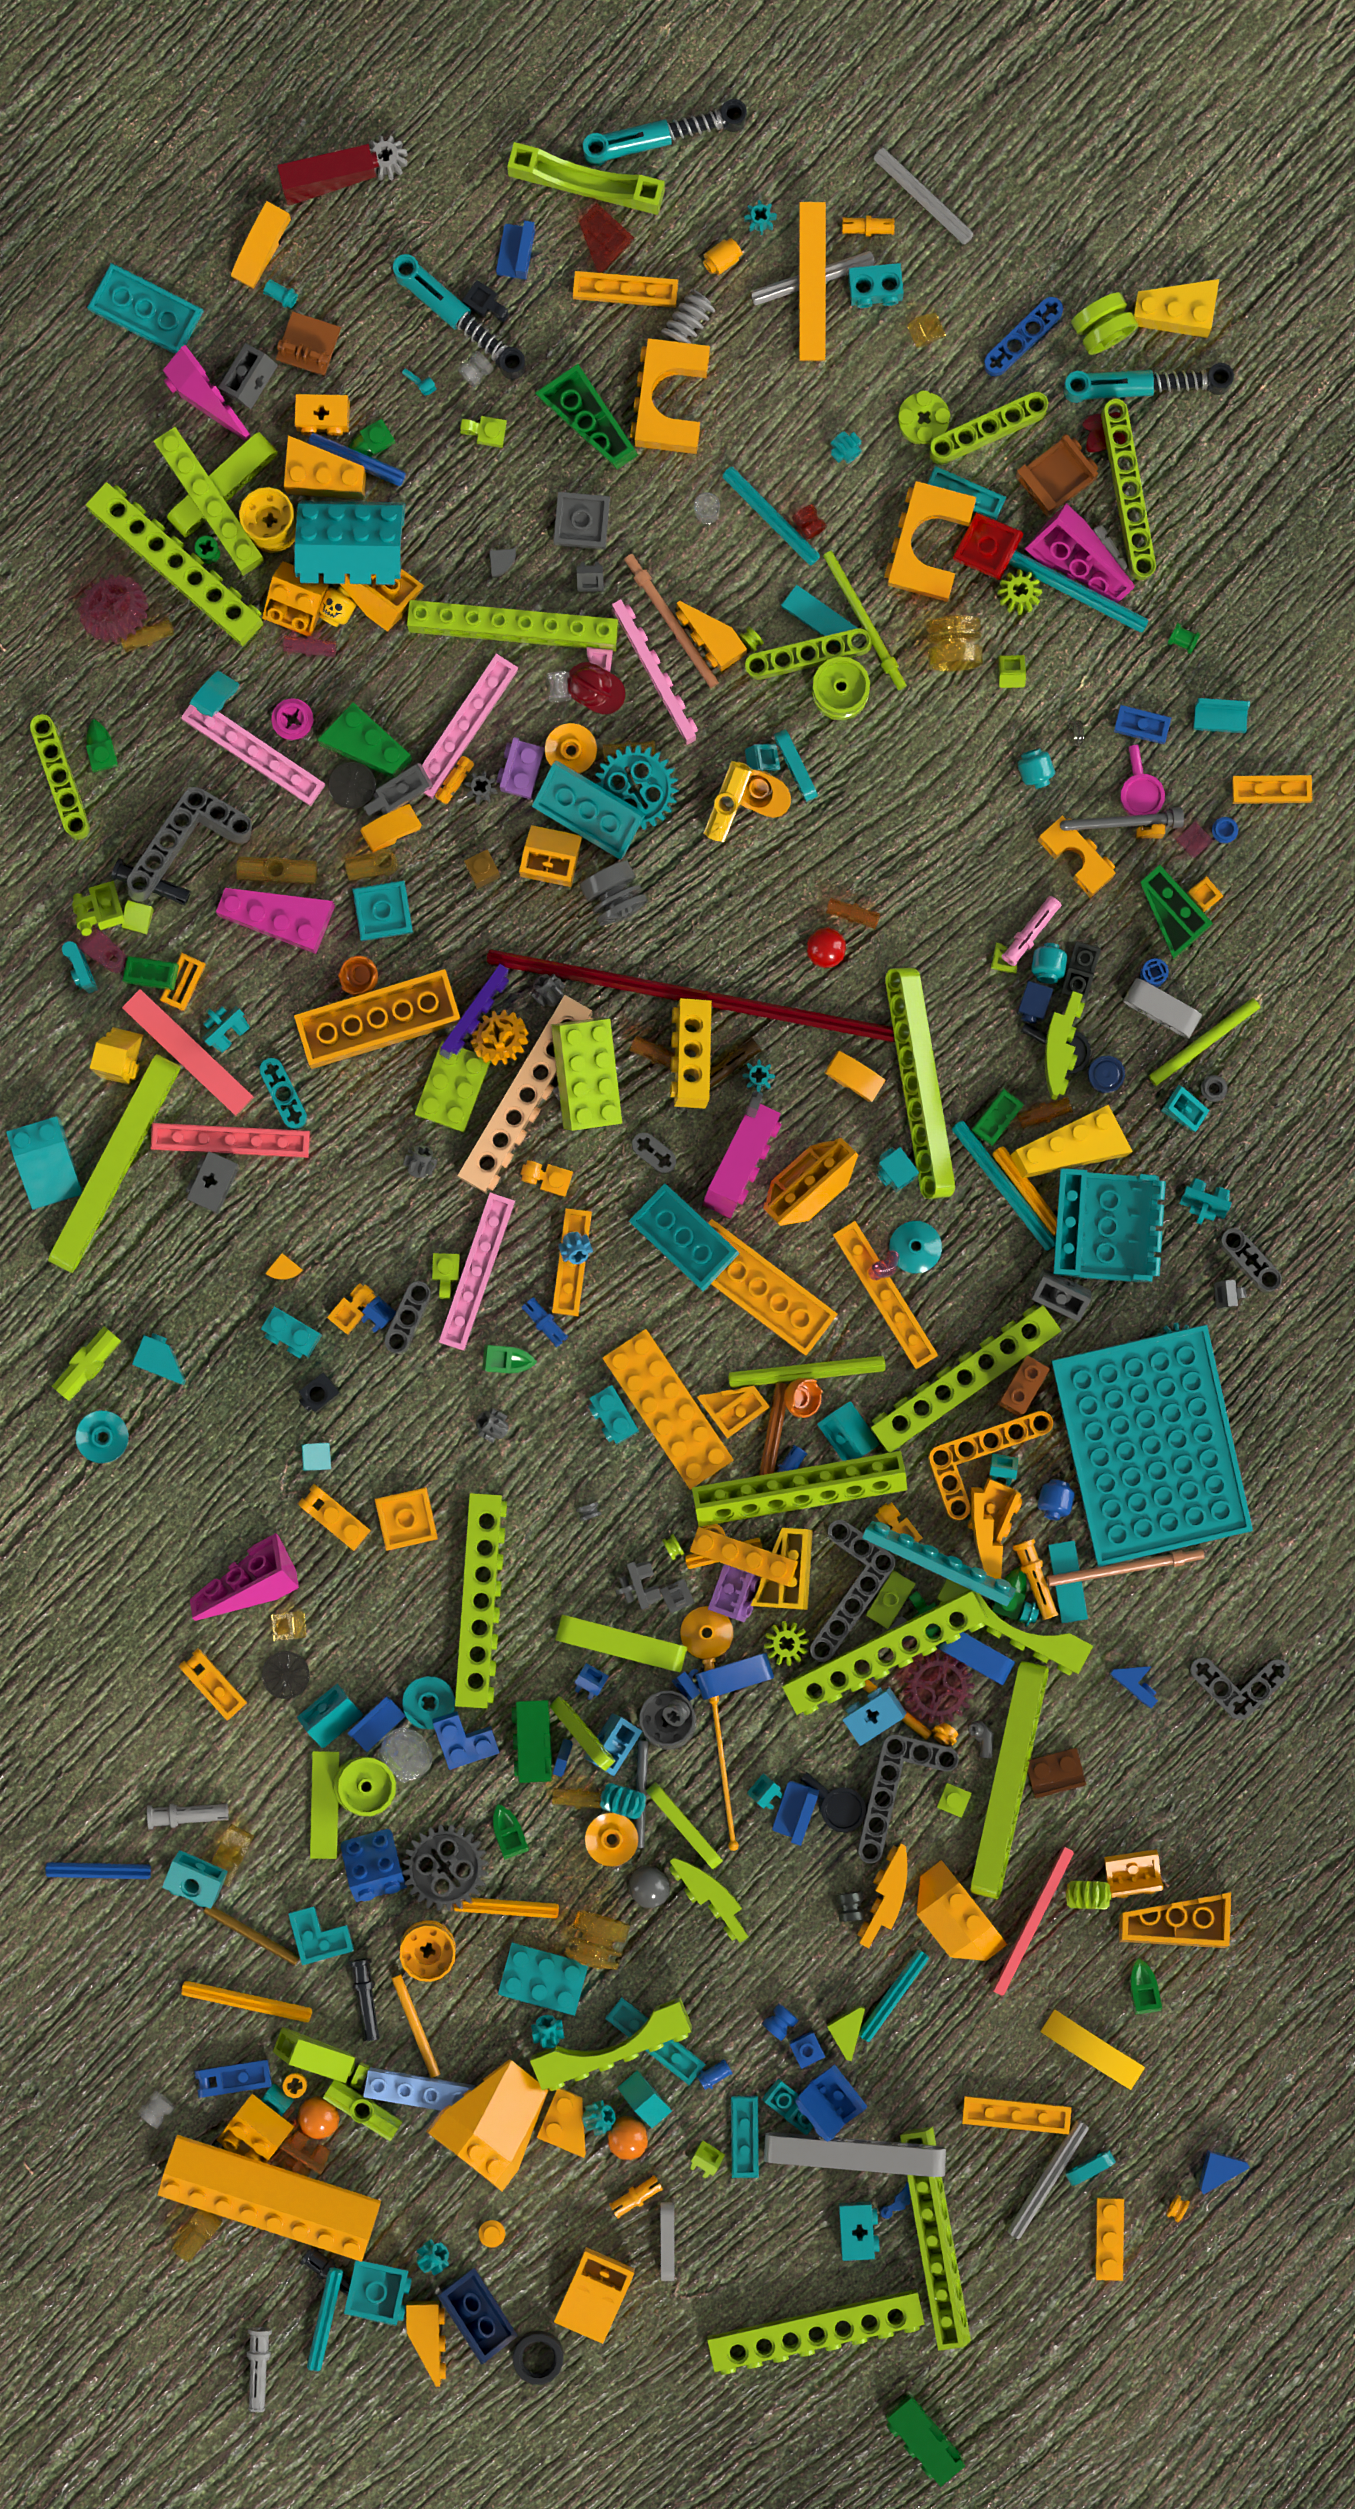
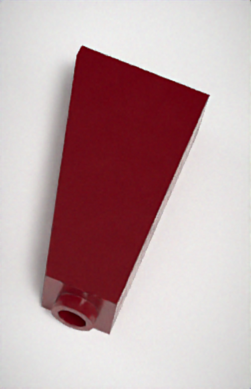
(326, 173)

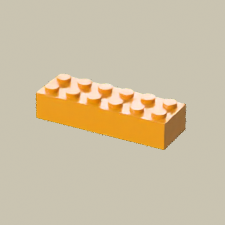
(377, 1019)

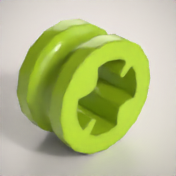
(751, 639)
(673, 1546)

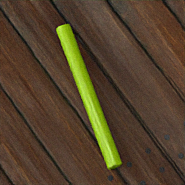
(1204, 1041)

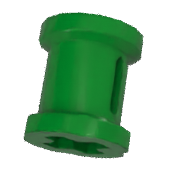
(205, 542)
(1184, 638)

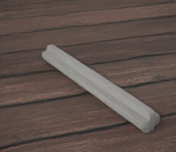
(923, 196)
(791, 284)
(1047, 2179)

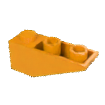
(717, 638)
(423, 2329)

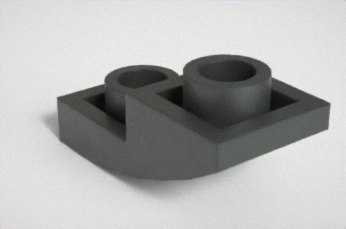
(1081, 969)

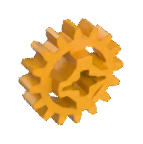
(499, 1037)

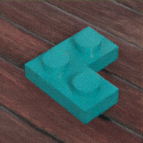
(313, 1942)

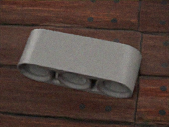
(1162, 1008)

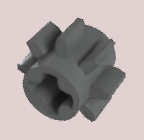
(478, 794)
(548, 990)
(420, 1161)
(492, 1425)

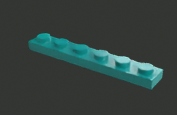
(946, 1566)

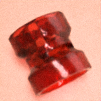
(809, 522)

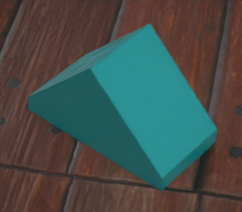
(1185, 1109)
(644, 2099)

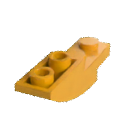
(892, 1886)

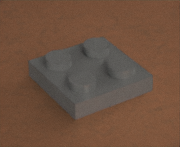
(581, 520)

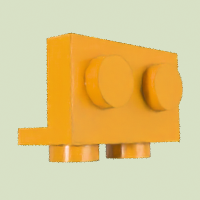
(1001, 1503)
(1133, 1873)

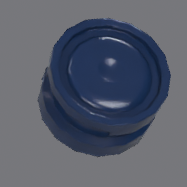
(1106, 1074)

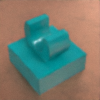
(1003, 1467)
(764, 1791)

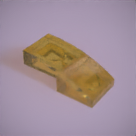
(232, 1851)

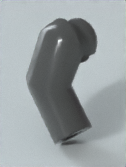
(984, 1736)

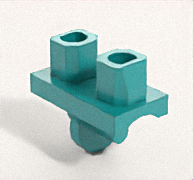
(233, 1019)
(1204, 1204)

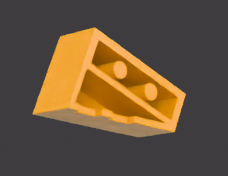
(321, 473)

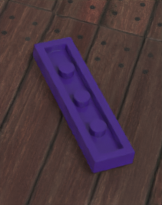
(469, 1021)

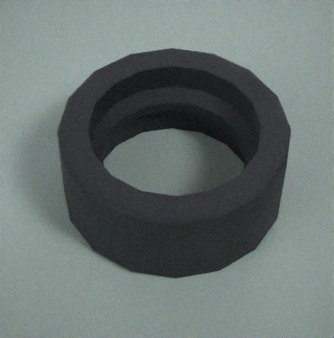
(537, 2378)

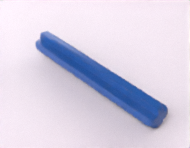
(370, 464)
(98, 1870)

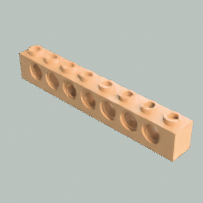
(471, 1172)

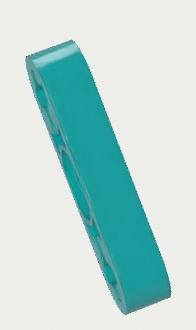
(795, 765)
(286, 1113)

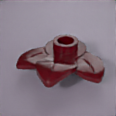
(1096, 438)

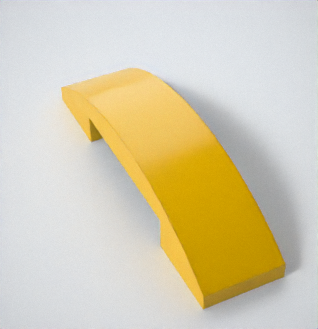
(1092, 2049)

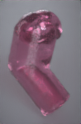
(884, 1268)

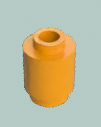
(722, 256)

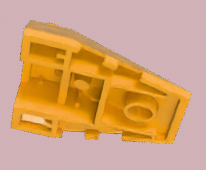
(493, 2123)

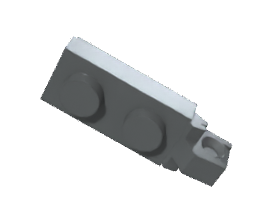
(399, 791)

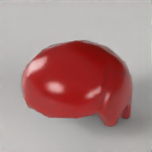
(826, 947)

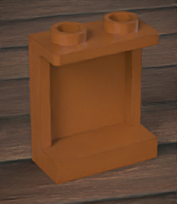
(1057, 475)
(1023, 1386)

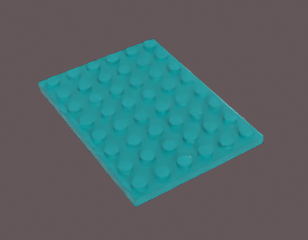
(1152, 1445)

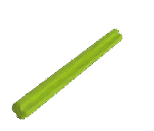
(811, 1371)

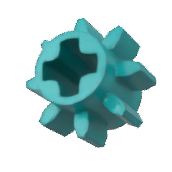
(761, 224)
(846, 447)
(764, 1070)
(547, 2031)
(598, 2117)
(432, 2257)

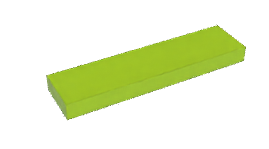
(324, 1806)

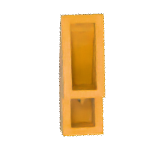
(260, 244)

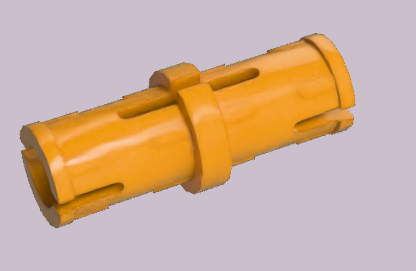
(868, 226)
(636, 2196)

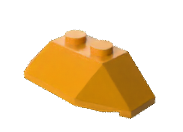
(810, 1182)
(955, 1917)

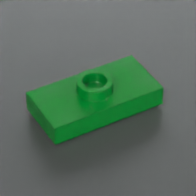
(150, 973)
(997, 1117)

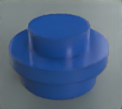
(1224, 830)

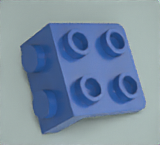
(372, 1865)
(829, 2102)

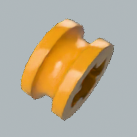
(300, 2091)
(1177, 2208)

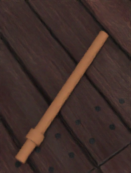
(643, 579)
(1175, 1558)

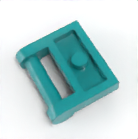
(81, 974)

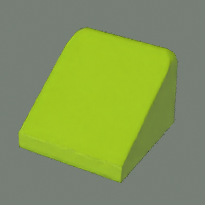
(1012, 671)
(137, 917)

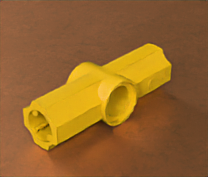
(733, 787)

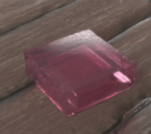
(1194, 840)

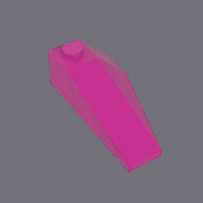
(192, 384)
(1075, 550)
(255, 1580)

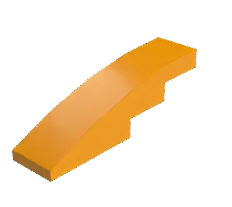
(988, 1550)

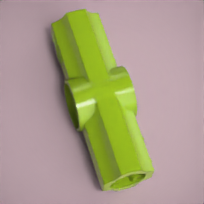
(86, 1363)
(378, 2120)

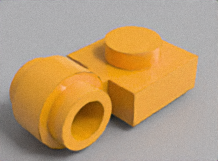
(554, 1180)
(346, 1314)
(888, 1515)

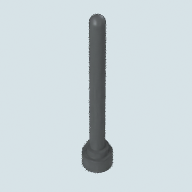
(1172, 817)

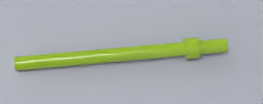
(888, 663)

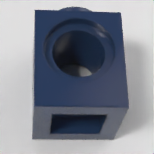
(1034, 1002)

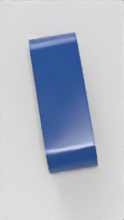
(979, 1657)
(734, 1676)

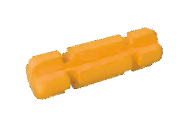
(454, 780)

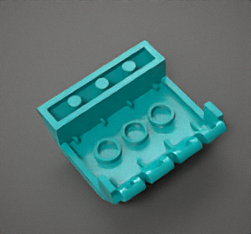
(349, 540)
(1108, 1226)

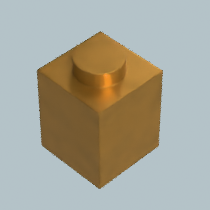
(482, 869)

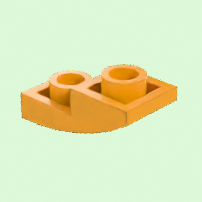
(390, 827)
(854, 1075)

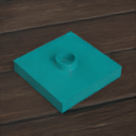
(382, 910)

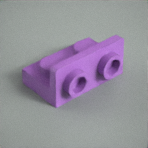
(521, 768)
(734, 1593)

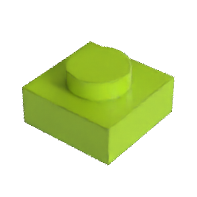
(954, 1800)

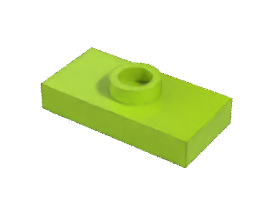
(890, 1599)

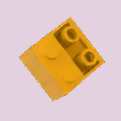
(294, 603)
(550, 856)
(255, 2131)

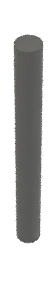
(641, 1786)

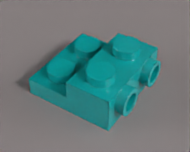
(377, 2293)

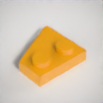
(734, 1408)
(564, 2123)

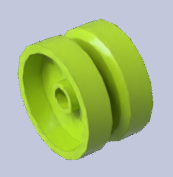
(1104, 323)
(836, 703)
(380, 1787)

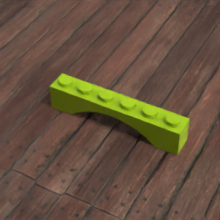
(621, 189)
(209, 501)
(1062, 1649)
(563, 2064)

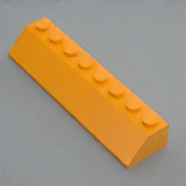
(269, 2198)

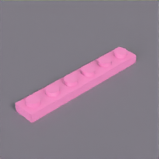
(660, 681)
(467, 721)
(256, 754)
(477, 1271)

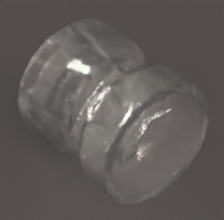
(475, 368)
(706, 503)
(154, 2112)

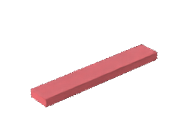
(188, 1052)
(230, 1140)
(1033, 1921)

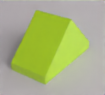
(846, 2030)

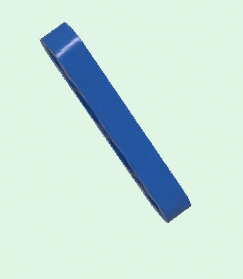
(1019, 333)

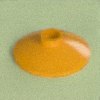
(571, 736)
(706, 1647)
(607, 1853)

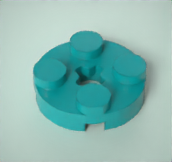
(427, 1687)

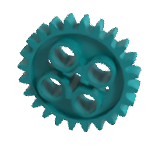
(657, 777)

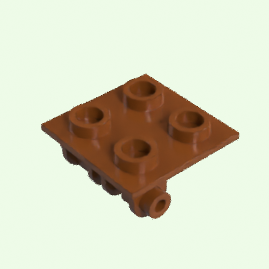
(308, 343)

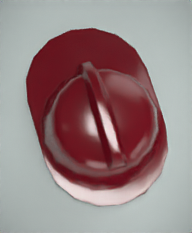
(596, 688)

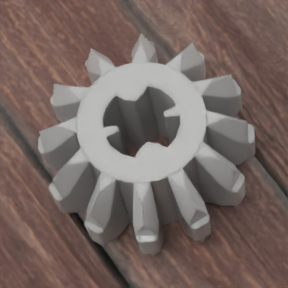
(395, 153)

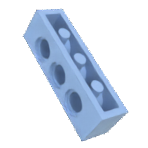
(413, 2089)

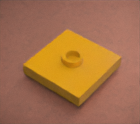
(406, 1519)

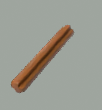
(774, 1430)

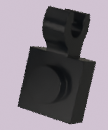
(483, 300)

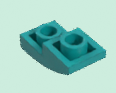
(214, 694)
(782, 2100)

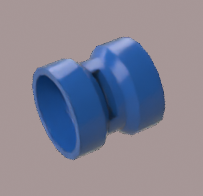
(1154, 976)
(778, 2024)

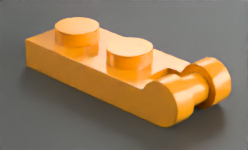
(335, 1518)
(213, 1685)

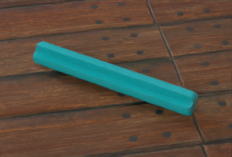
(893, 1995)
(324, 2319)

